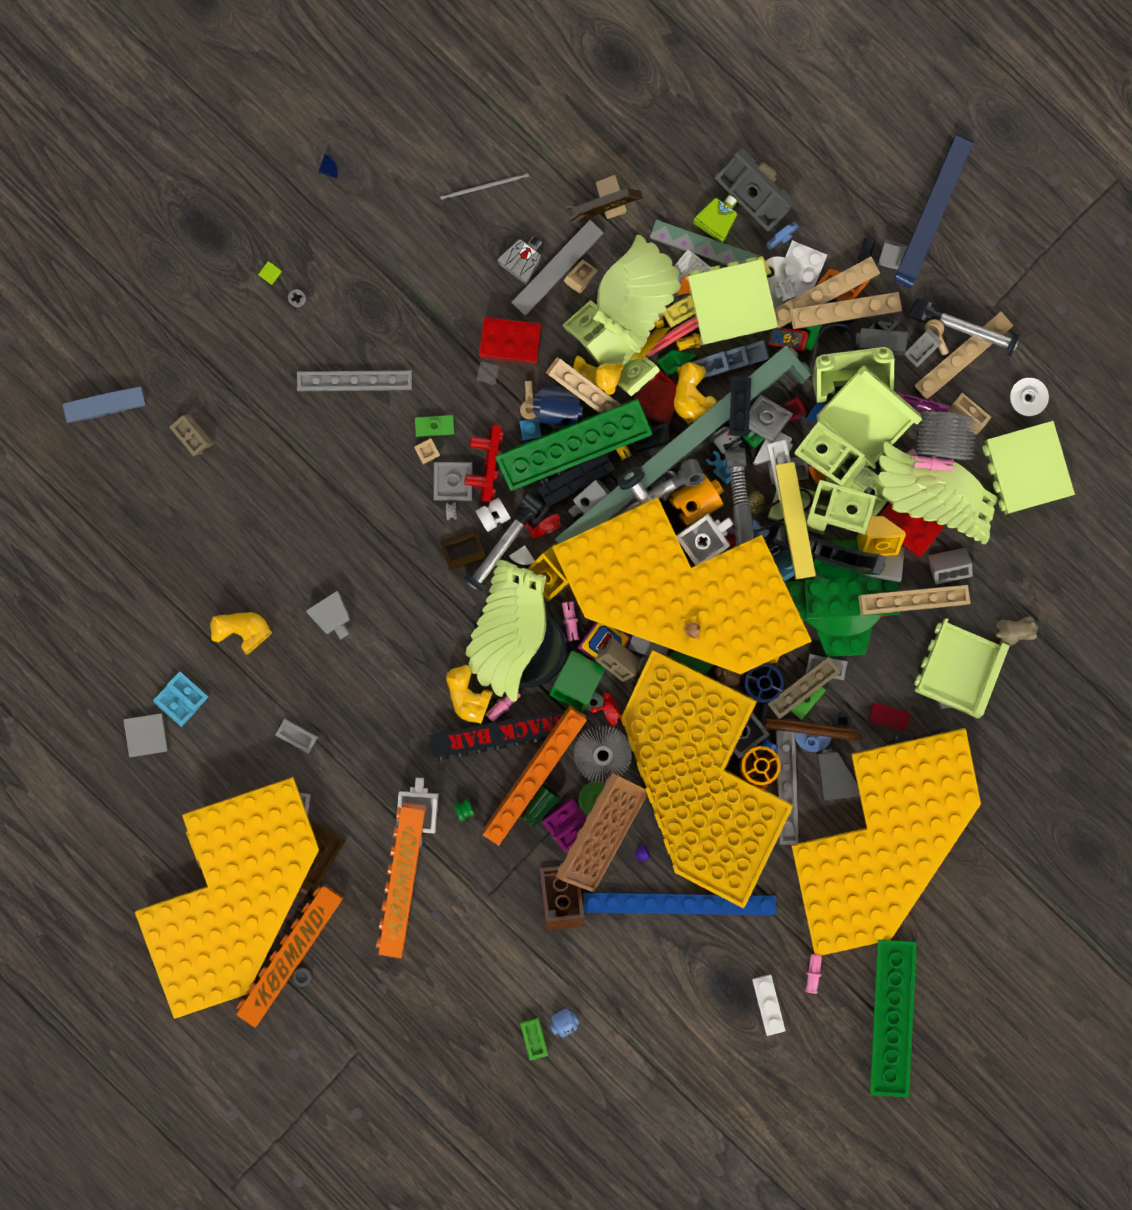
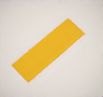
(652, 341)

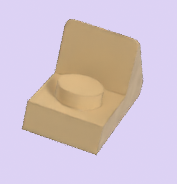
(580, 276)

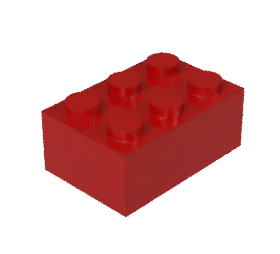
(510, 340)
(918, 531)

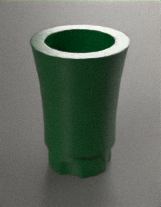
(540, 805)

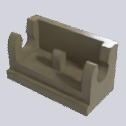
(191, 435)
(618, 660)

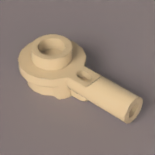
(938, 329)
(526, 407)

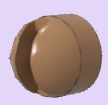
(692, 630)

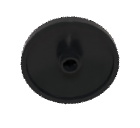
(548, 658)

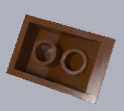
(560, 901)

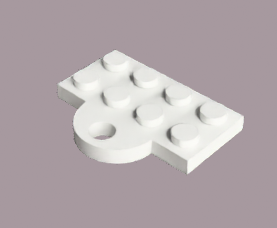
(800, 265)

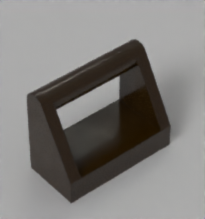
(469, 559)

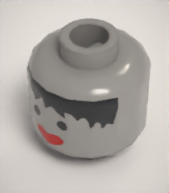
(724, 441)

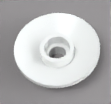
(1038, 394)

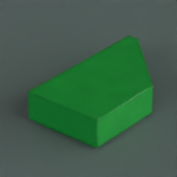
(672, 360)

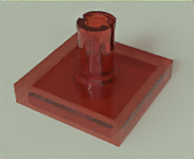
(657, 400)

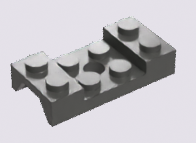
(769, 204)

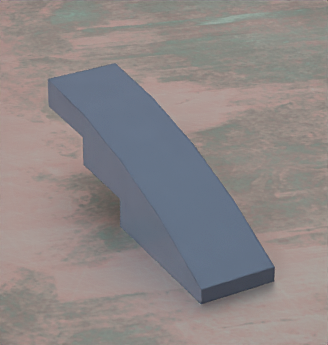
(734, 359)
(103, 404)

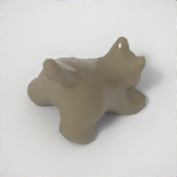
(1014, 631)

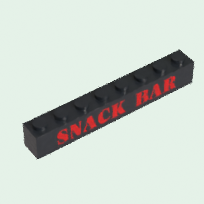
(495, 735)

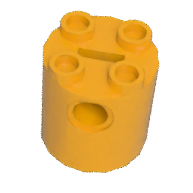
(704, 500)
(768, 762)

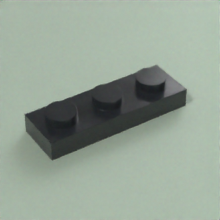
(740, 406)

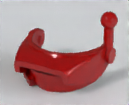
(547, 526)
(610, 708)

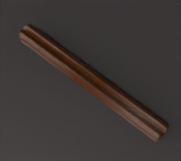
(811, 729)

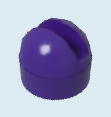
(642, 853)

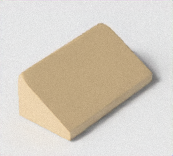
(608, 186)
(966, 407)

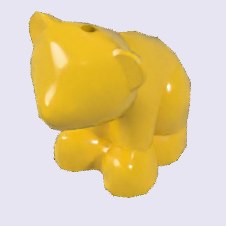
(604, 377)
(688, 400)
(248, 625)
(466, 704)

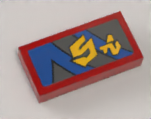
(787, 337)

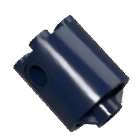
(557, 406)
(771, 687)

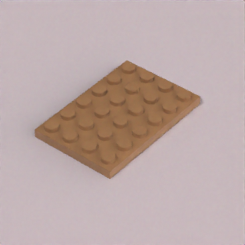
(602, 833)

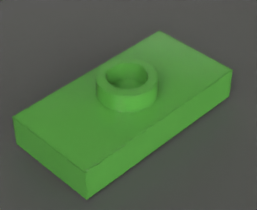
(434, 426)
(803, 708)
(534, 1038)

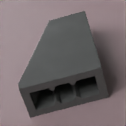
(873, 338)
(835, 777)

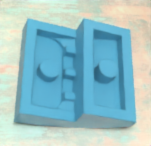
(180, 699)

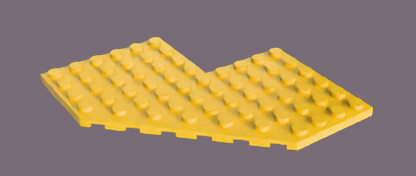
(640, 582)
(682, 741)
(914, 810)
(254, 863)

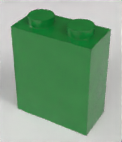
(577, 681)

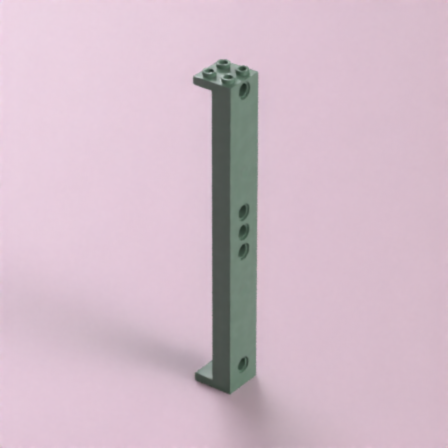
(689, 440)

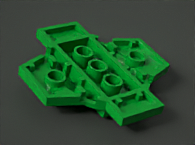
(832, 605)

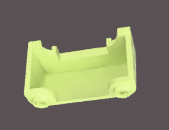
(838, 368)

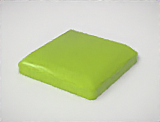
(270, 273)

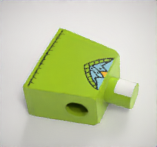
(717, 218)

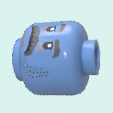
(564, 1022)

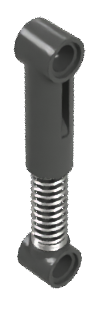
(741, 511)

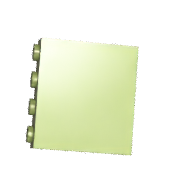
(732, 301)
(868, 415)
(1028, 467)
(960, 669)

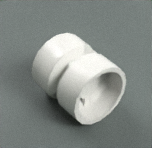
(486, 517)

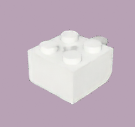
(715, 534)
(420, 796)

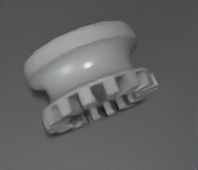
(291, 296)
(450, 512)

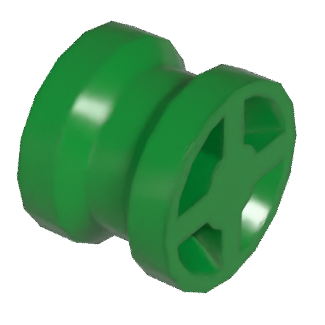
(464, 810)

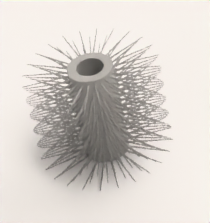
(946, 435)
(614, 757)

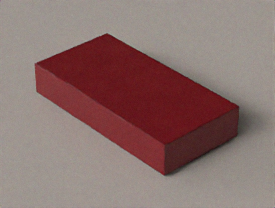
(889, 716)

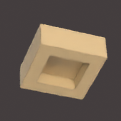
(427, 451)

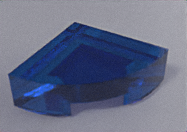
(328, 167)

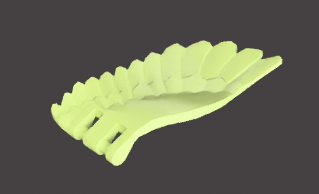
(636, 292)
(936, 495)
(509, 629)

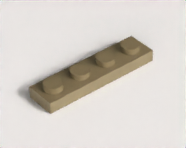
(804, 687)

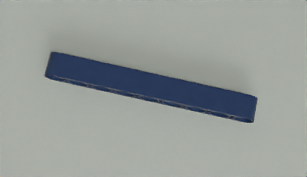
(933, 211)

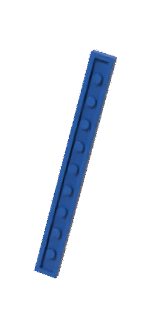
(675, 904)

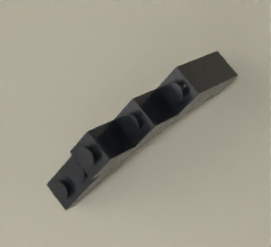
(834, 555)

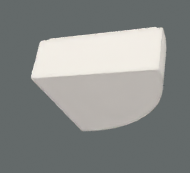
(522, 556)

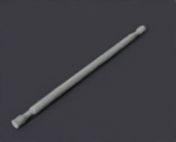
(484, 186)

